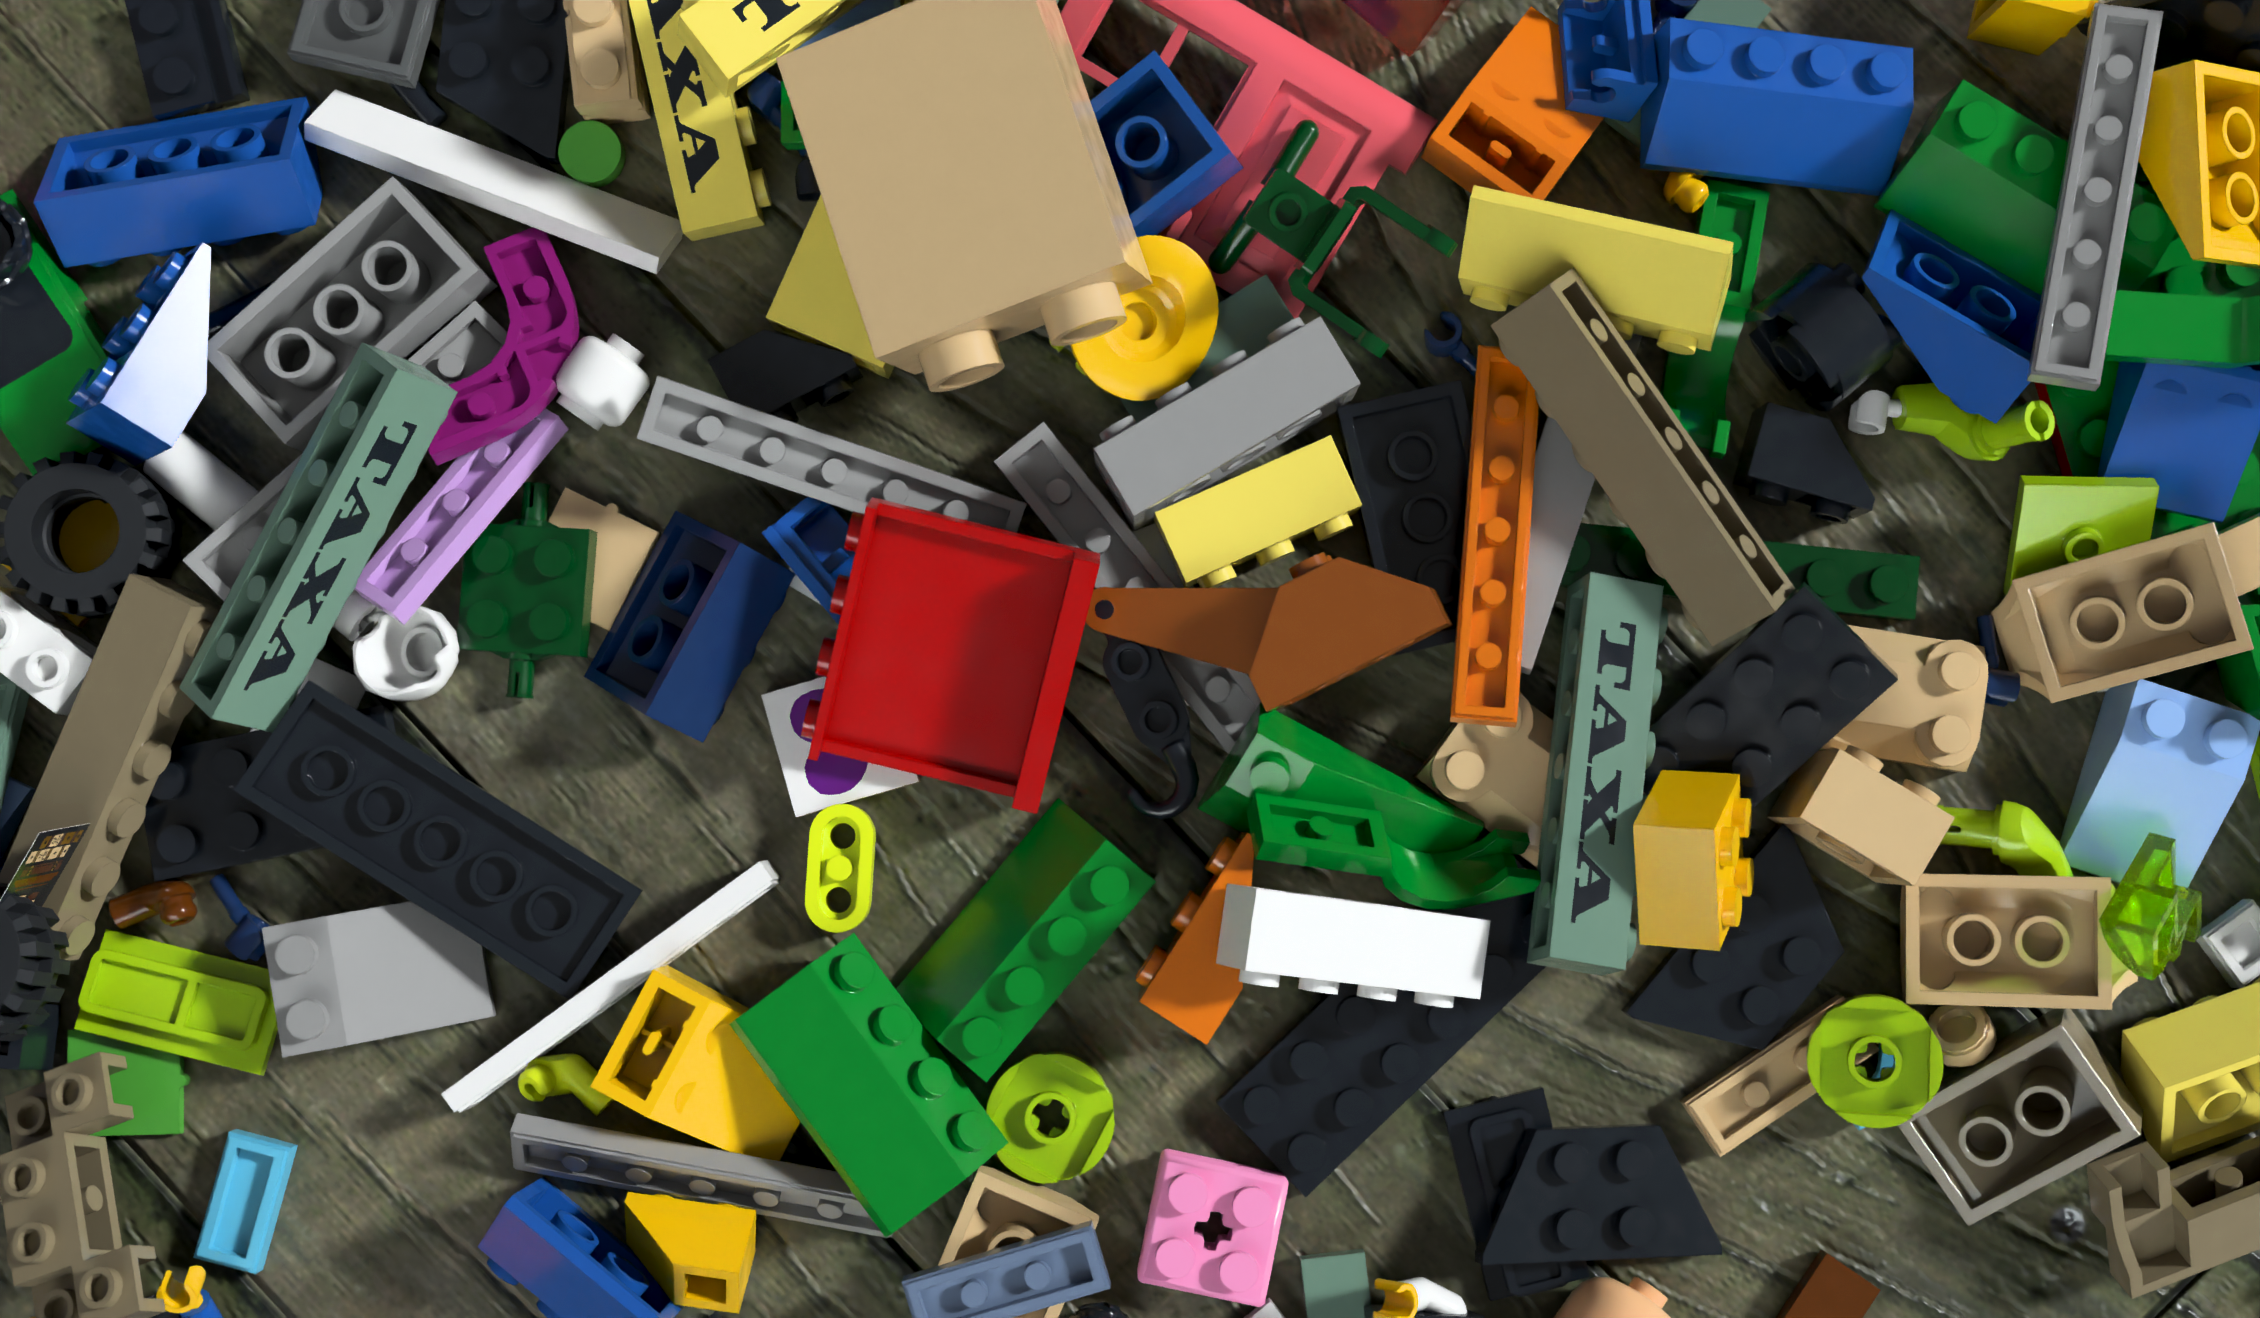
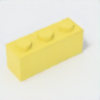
(1259, 514)

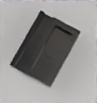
(186, 55)

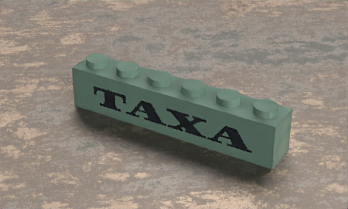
(318, 539)
(1597, 774)

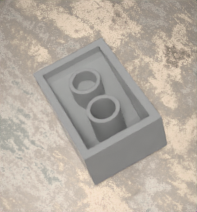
(372, 977)

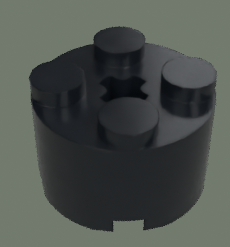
(1822, 334)

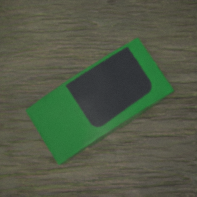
(44, 352)

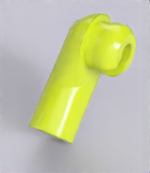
(559, 1076)

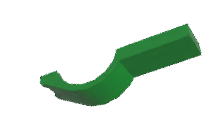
(2184, 329)
(1698, 382)
(1357, 843)

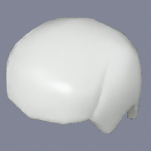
(407, 659)

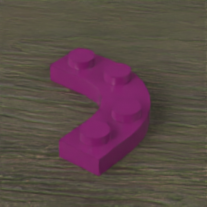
(525, 369)

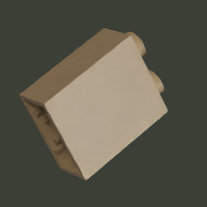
(965, 182)

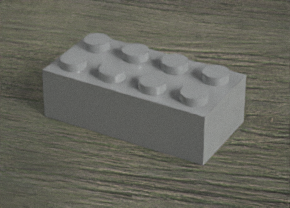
(374, 279)
(1226, 421)

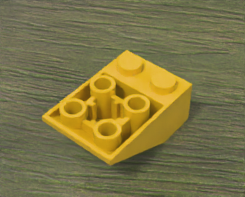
(692, 1070)

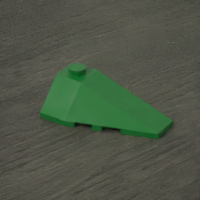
(1298, 763)

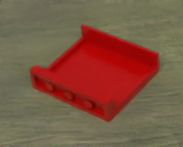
(951, 650)

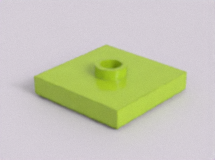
(2076, 519)

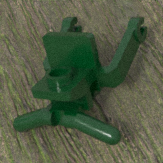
(1310, 228)

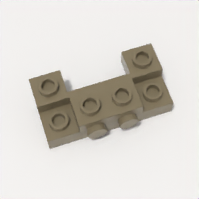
(63, 1197)
(2178, 1219)

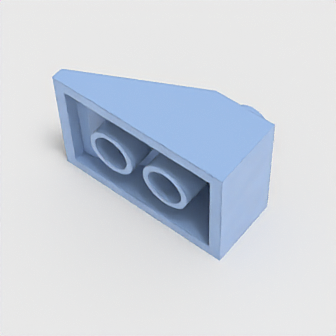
(2156, 768)

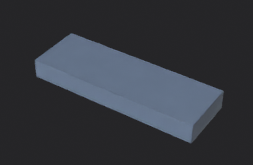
(1012, 1277)

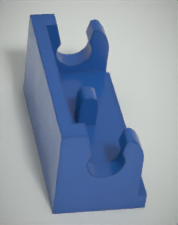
(1607, 56)
(813, 546)

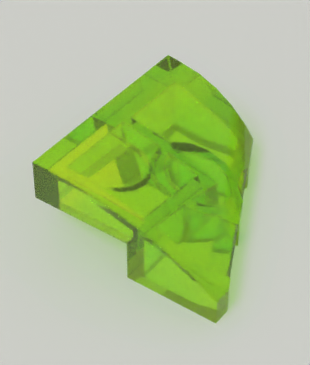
(2150, 912)

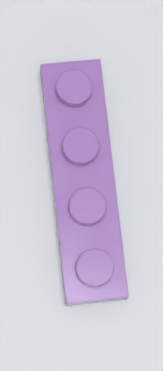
(454, 517)

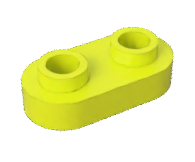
(840, 867)

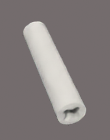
(217, 493)

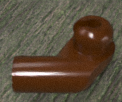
(168, 898)

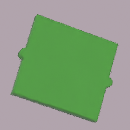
(149, 1084)

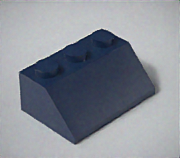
(689, 626)

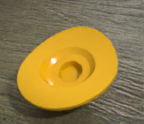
(1164, 330)

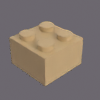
(1863, 816)

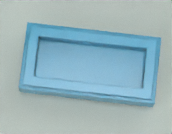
(245, 1201)

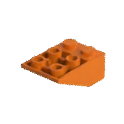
(1512, 118)
(1184, 978)

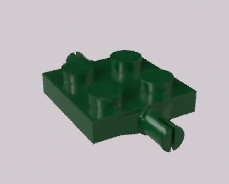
(528, 591)

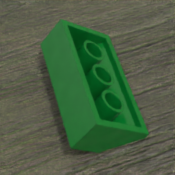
(1994, 190)
(1023, 939)
(869, 1084)

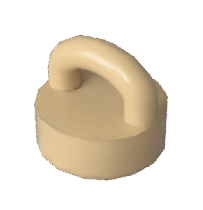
(1963, 1033)

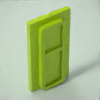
(179, 1002)

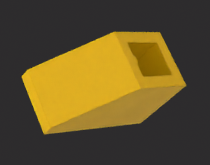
(693, 1248)

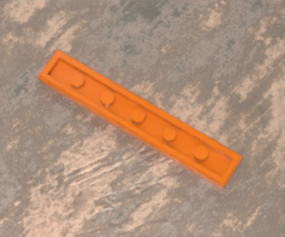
(1495, 544)

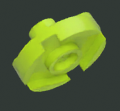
(1901, 1088)
(1086, 1105)

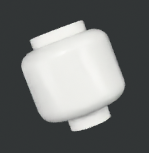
(602, 381)

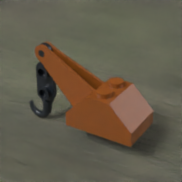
(1286, 638)

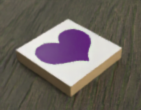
(830, 778)

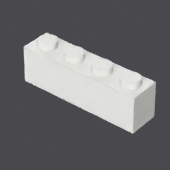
(1351, 943)

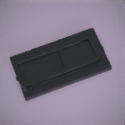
(1485, 1151)

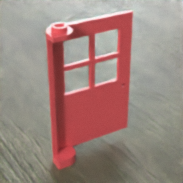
(1285, 82)

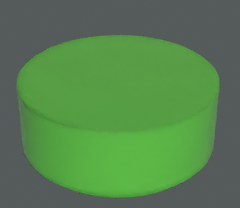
(591, 153)

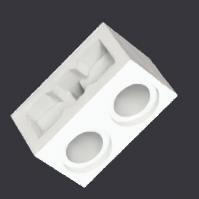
(42, 651)

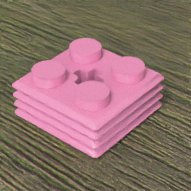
(1237, 1263)

